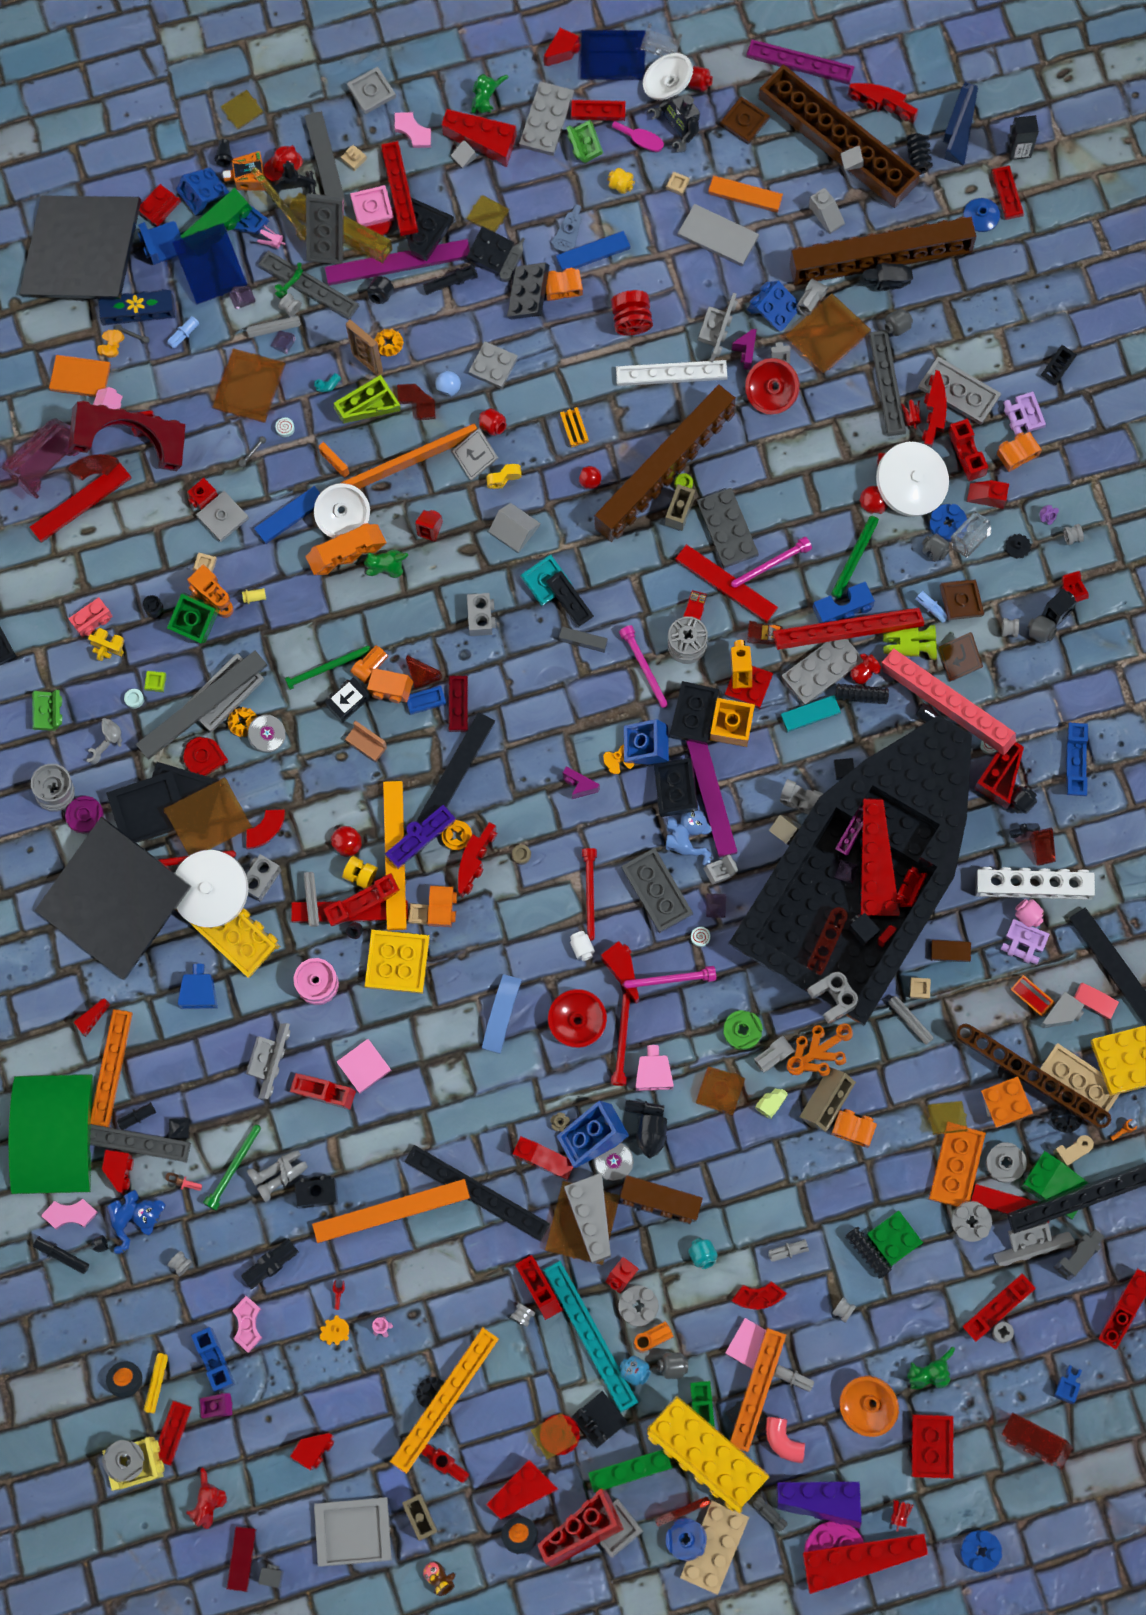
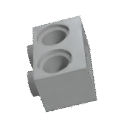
(484, 614)
(265, 879)

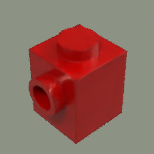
(202, 494)

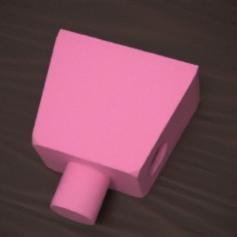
(654, 1071)

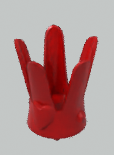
(913, 418)
(900, 1514)

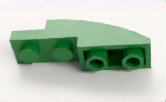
(702, 1400)

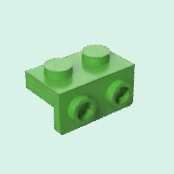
(584, 141)
(46, 710)

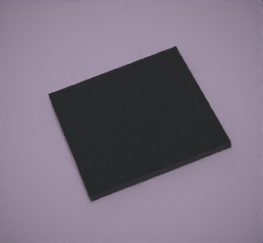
(80, 247)
(113, 898)

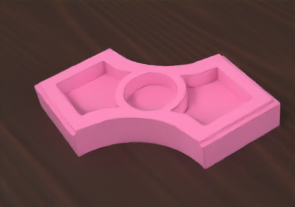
(408, 126)
(78, 1213)
(247, 1332)

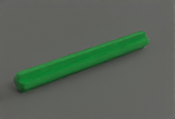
(855, 557)

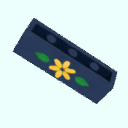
(137, 307)

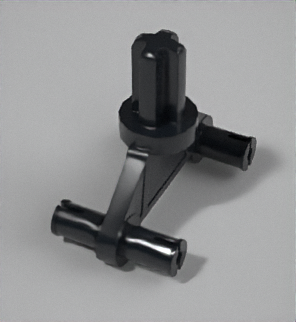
(291, 179)

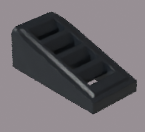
(1068, 353)

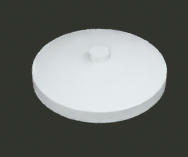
(912, 479)
(216, 890)

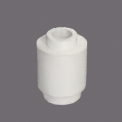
(582, 946)

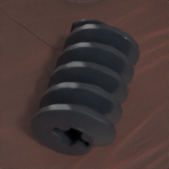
(919, 153)

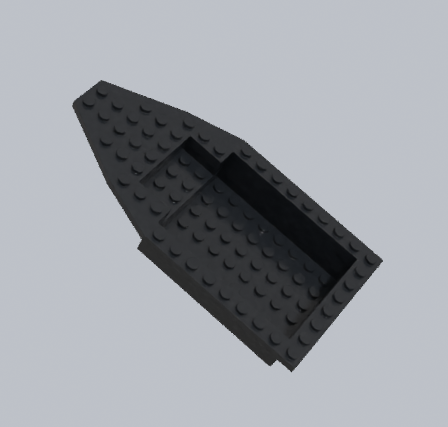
(926, 815)

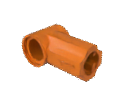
(363, 668)
(654, 1337)

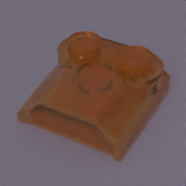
(720, 1090)

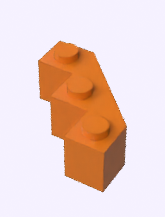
(345, 548)

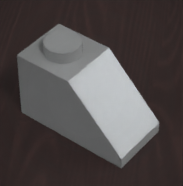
(826, 210)
(1064, 1012)

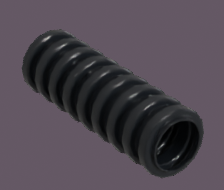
(862, 694)
(868, 1252)

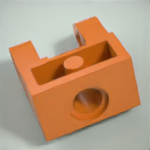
(206, 587)

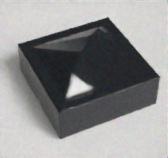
(179, 1128)

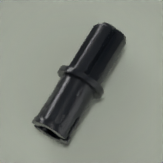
(644, 1108)
(136, 1116)

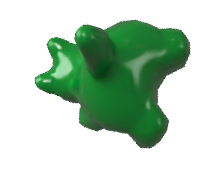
(484, 88)
(385, 562)
(934, 1373)

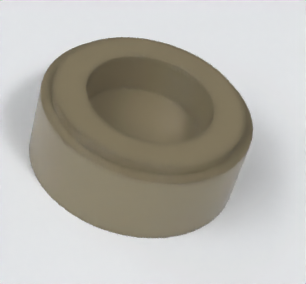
(521, 854)

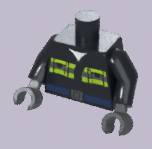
(682, 116)

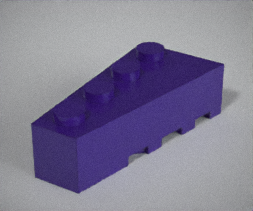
(822, 1500)

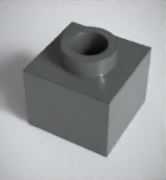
(271, 1576)

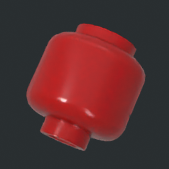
(700, 79)
(492, 422)

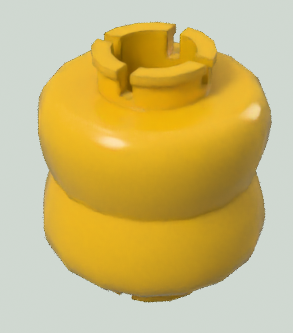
(621, 180)

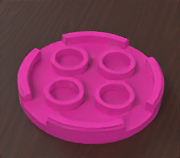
(832, 1535)

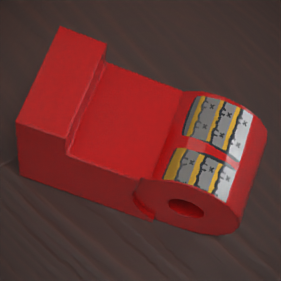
(695, 605)

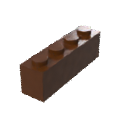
(660, 1199)

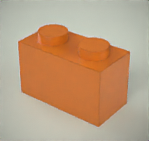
(389, 685)

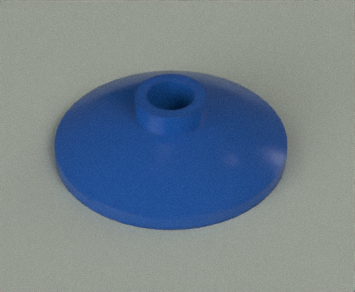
(986, 221)

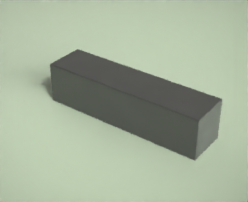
(583, 639)

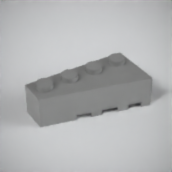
(589, 1210)

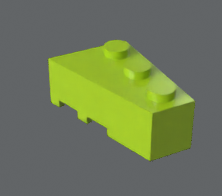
(367, 402)

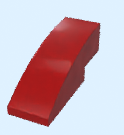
(323, 1091)

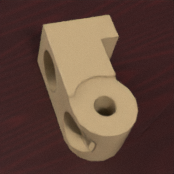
(1080, 1148)

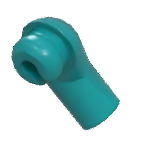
(325, 386)

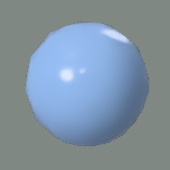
(448, 383)

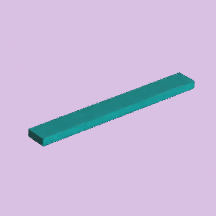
(590, 1336)

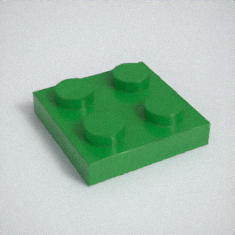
(894, 1238)

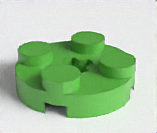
(748, 1020)

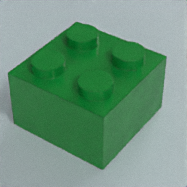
(193, 618)

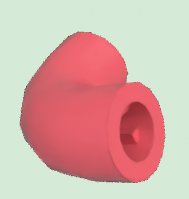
(780, 1442)

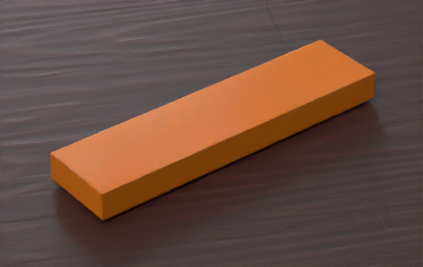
(745, 194)

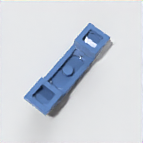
(501, 1013)

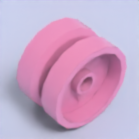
(323, 990)

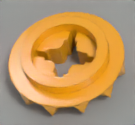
(389, 350)
(233, 720)
(458, 826)

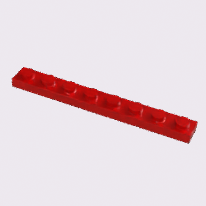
(848, 628)

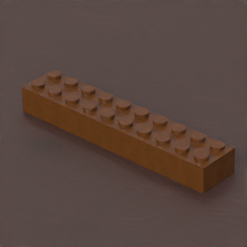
(837, 133)
(894, 247)
(665, 463)

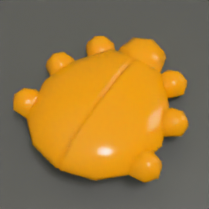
(335, 1331)

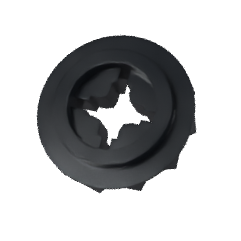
(1060, 1123)
(424, 1387)

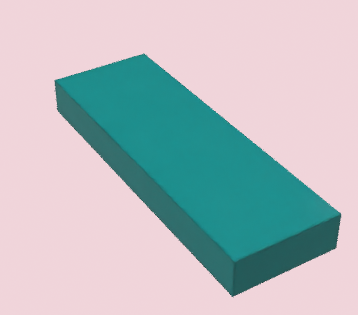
(810, 713)

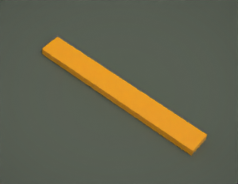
(393, 834)
(444, 1400)

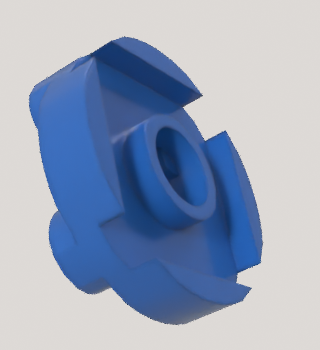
(940, 515)
(696, 1545)
(992, 1555)

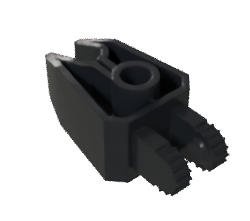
(887, 276)

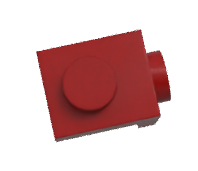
(1073, 584)
(621, 1275)

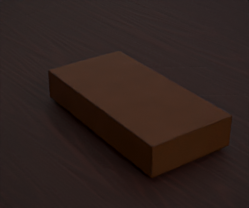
(950, 951)

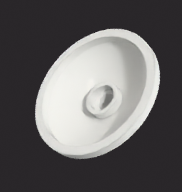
(667, 76)
(355, 509)

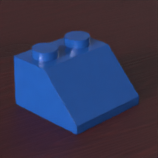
(646, 742)

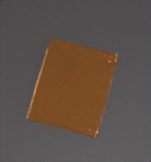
(208, 817)

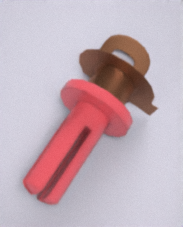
(183, 1182)

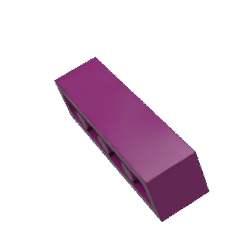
(851, 833)

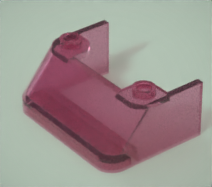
(39, 456)

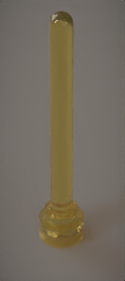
(300, 229)

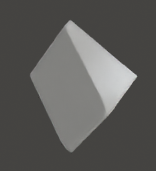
(463, 154)
(852, 158)

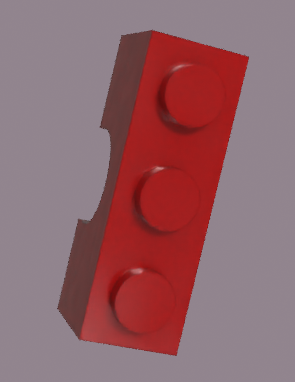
(963, 442)

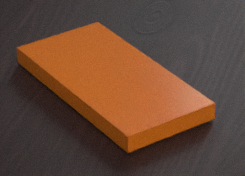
(957, 1167)

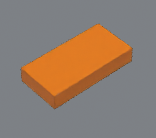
(334, 460)

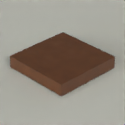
(744, 120)
(961, 599)

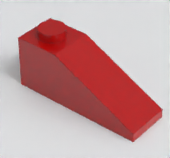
(620, 964)
(542, 1158)
(538, 1287)

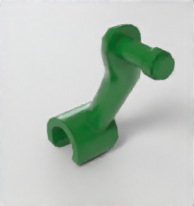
(282, 290)

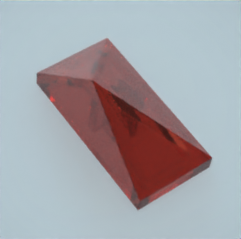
(422, 673)
(1043, 846)

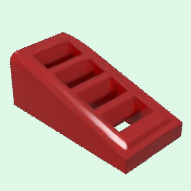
(88, 1020)

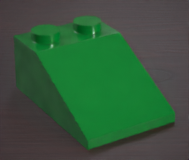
(1051, 1178)

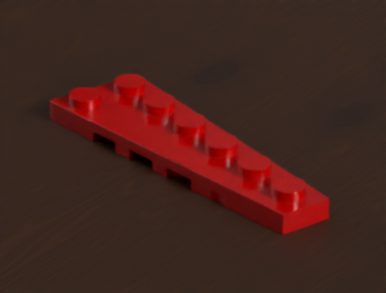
(877, 871)
(845, 1563)

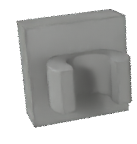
(781, 352)

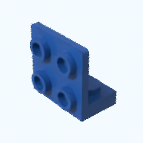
(199, 188)

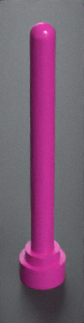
(802, 546)
(628, 634)
(707, 974)

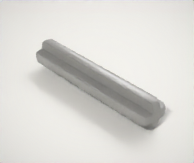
(273, 326)
(311, 899)
(910, 1020)

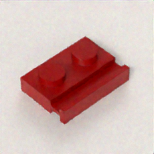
(158, 205)

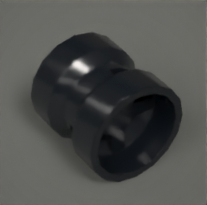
(150, 603)

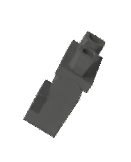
(1080, 1255)

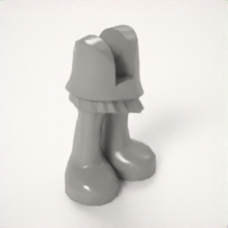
(283, 1166)

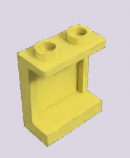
(152, 1465)

